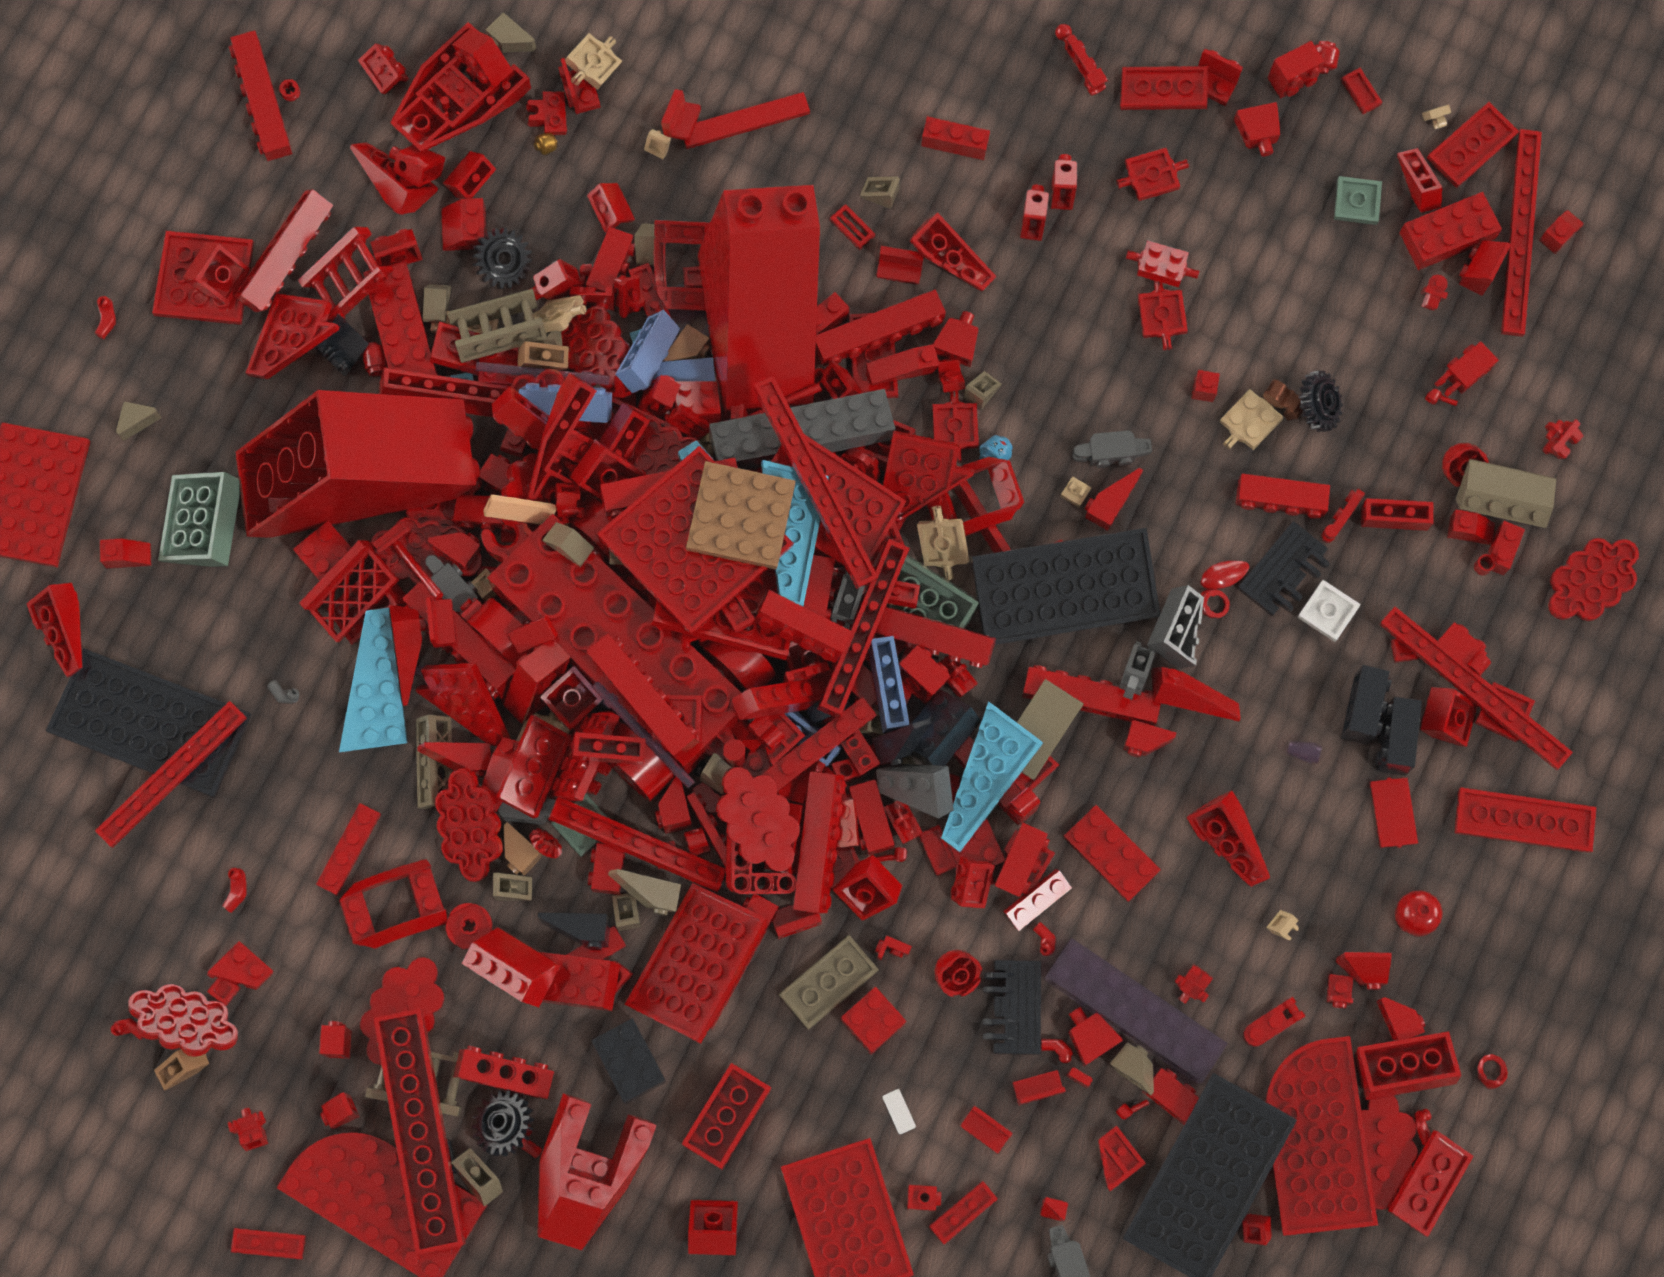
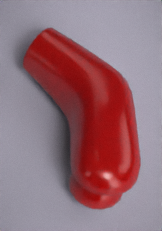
(108, 317)
(238, 889)

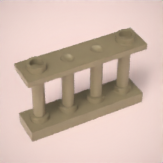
(501, 339)
(448, 1105)

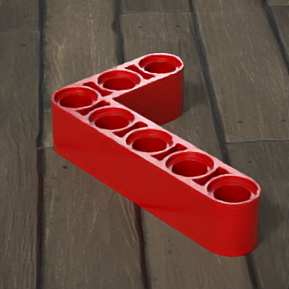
(1014, 803)
(750, 878)

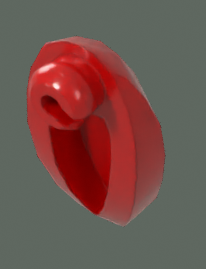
(1224, 574)

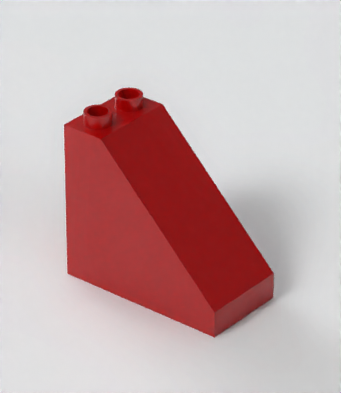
(762, 291)
(354, 460)

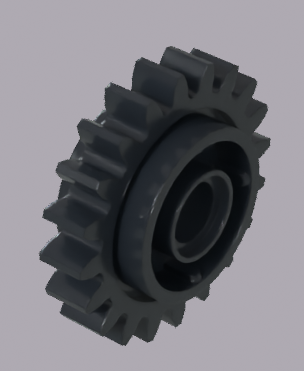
(489, 258)
(1320, 401)
(502, 1139)

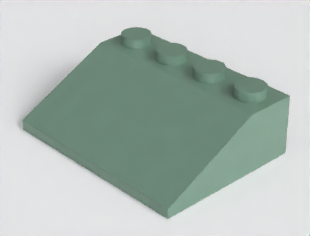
(200, 519)
(937, 597)

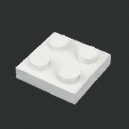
(1328, 611)

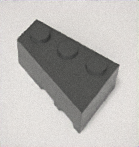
(1177, 627)
(918, 786)

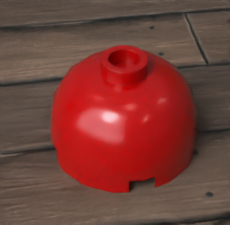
(1457, 458)
(1418, 913)
(957, 972)

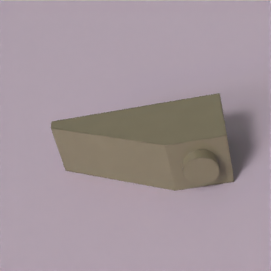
(651, 892)

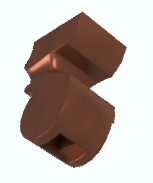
(1281, 397)

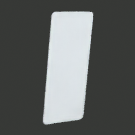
(899, 1111)

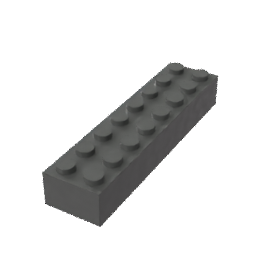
(831, 423)

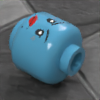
(996, 447)

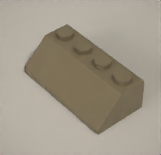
(1507, 493)

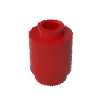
(374, 359)

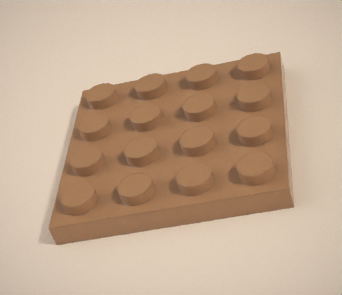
(740, 515)

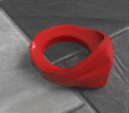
(1206, 609)
(1492, 1084)

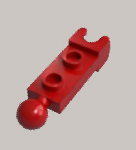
(1093, 77)

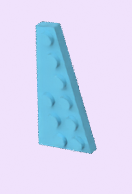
(802, 530)
(375, 698)
(993, 765)

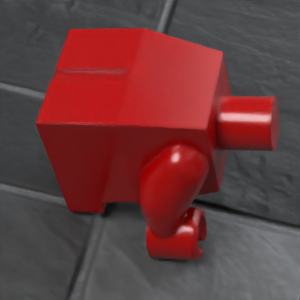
(569, 501)
(1194, 984)
(249, 1129)

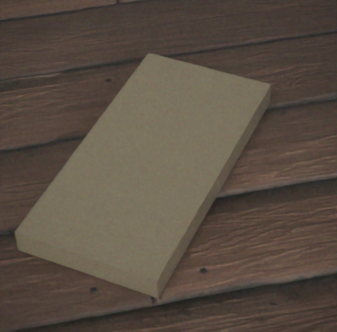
(1048, 719)
(828, 982)

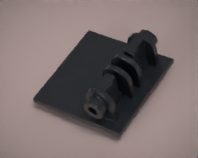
(343, 346)

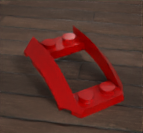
(680, 233)
(1005, 487)
(425, 895)

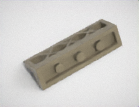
(427, 775)

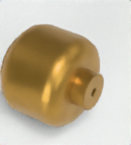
(545, 143)

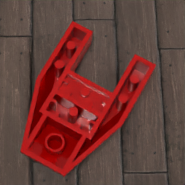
(447, 103)
(564, 446)
(580, 1185)

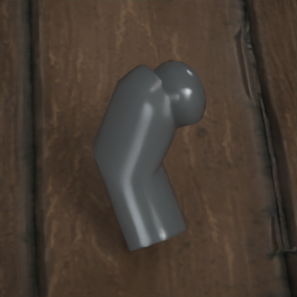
(281, 695)

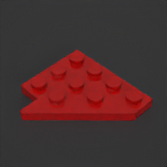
(289, 332)
(922, 470)
(465, 698)

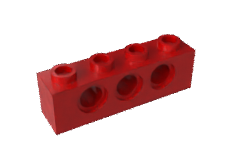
(467, 1070)

